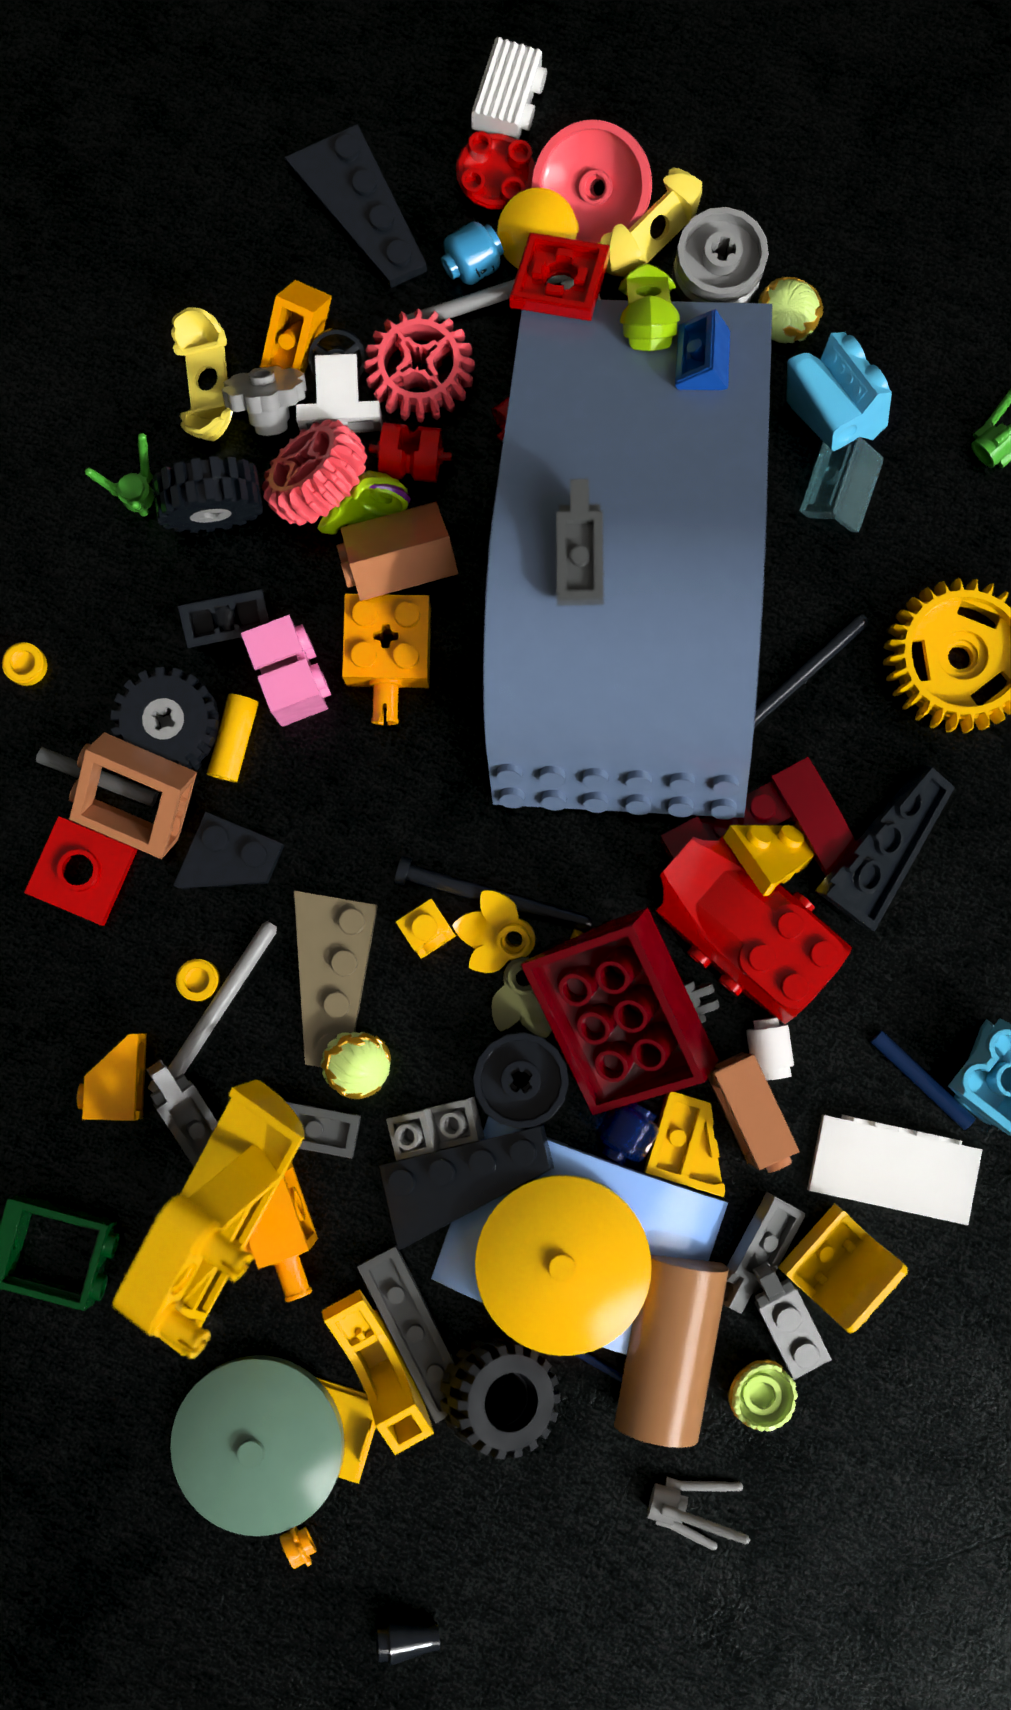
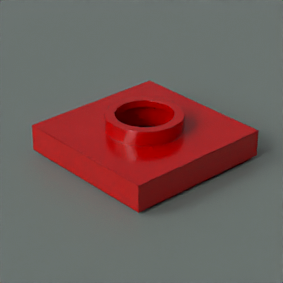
(553, 256)
(110, 867)

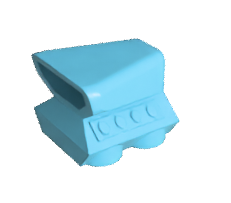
(840, 393)
(985, 1079)

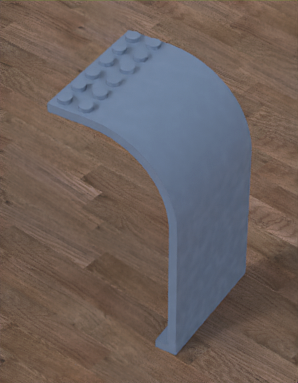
(659, 685)

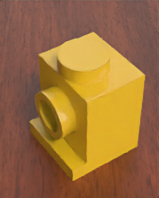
(425, 928)

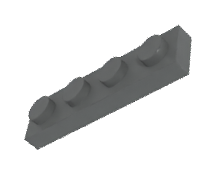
(409, 1324)

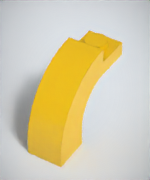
(382, 1371)

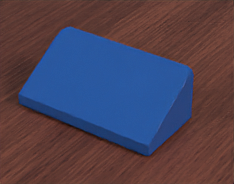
(703, 353)

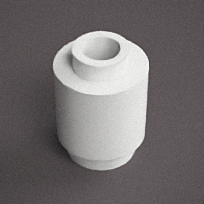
(771, 1047)

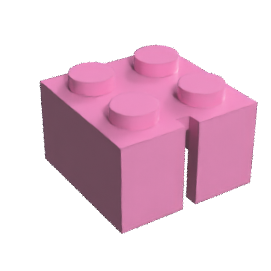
(288, 679)

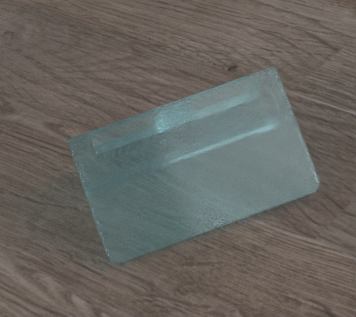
(843, 484)

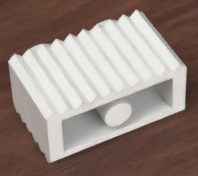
(508, 89)

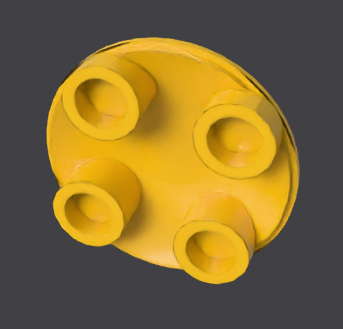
(534, 212)

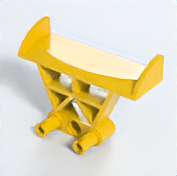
(207, 1226)

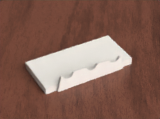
(895, 1168)

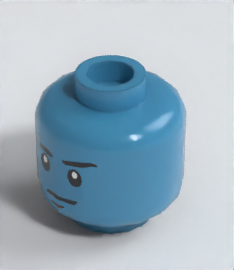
(472, 253)

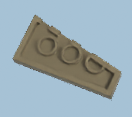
(333, 962)

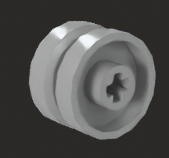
(720, 257)

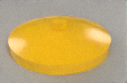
(563, 1265)

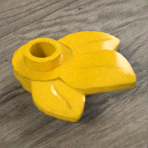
(488, 932)

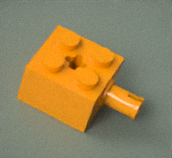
(386, 668)
(283, 1235)

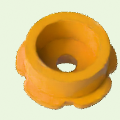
(298, 1546)

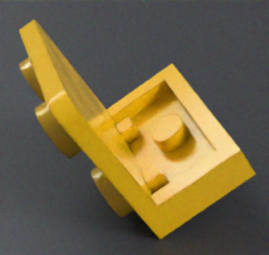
(843, 1269)

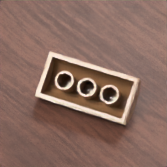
(672, 1352)

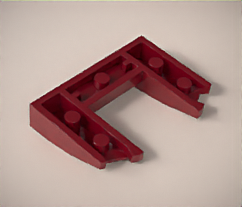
(791, 796)

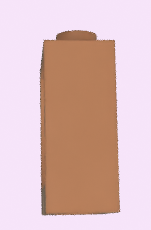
(146, 768)
(753, 1112)

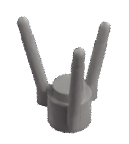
(669, 1510)

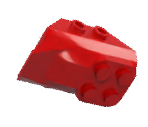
(758, 943)

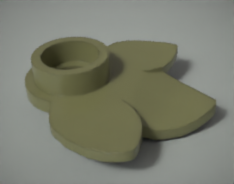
(518, 1003)

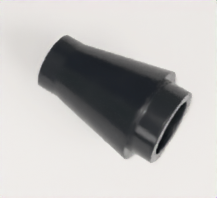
(405, 1639)

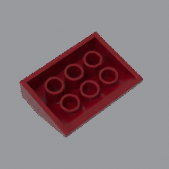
(621, 1013)

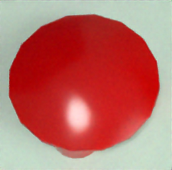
(494, 169)

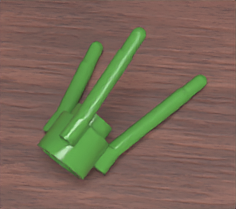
(993, 442)
(132, 488)

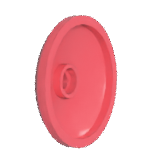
(590, 153)

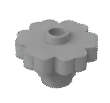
(265, 396)

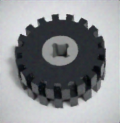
(207, 494)
(185, 733)

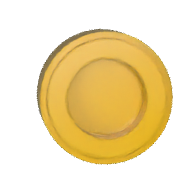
(24, 664)
(198, 980)

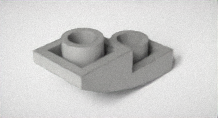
(435, 1128)

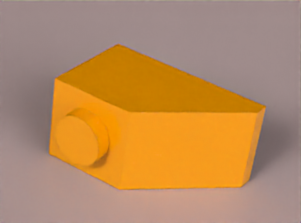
(294, 323)
(116, 1083)

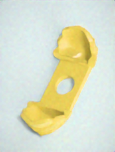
(636, 246)
(202, 343)

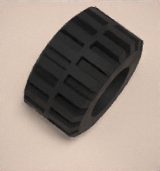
(530, 1406)

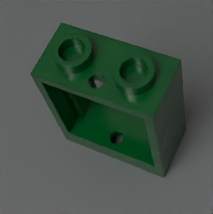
(12, 1236)

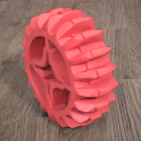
(443, 343)
(314, 472)

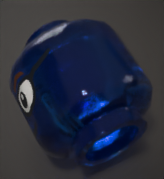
(628, 1133)

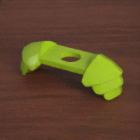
(650, 319)

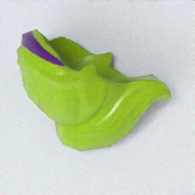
(372, 498)

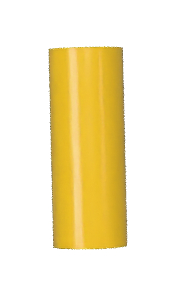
(232, 737)

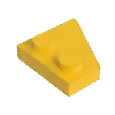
(686, 1145)

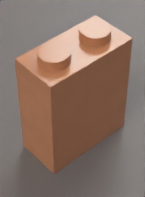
(396, 551)

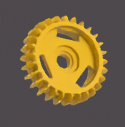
(940, 629)

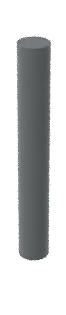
(107, 780)

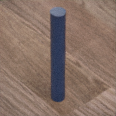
(922, 1080)

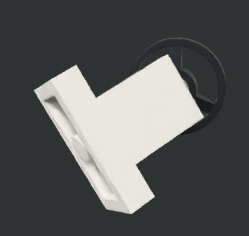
(338, 387)

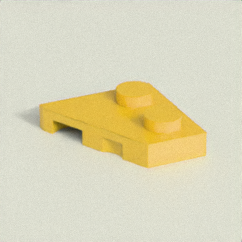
(769, 853)

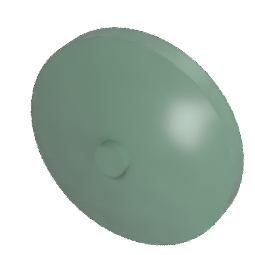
(257, 1445)

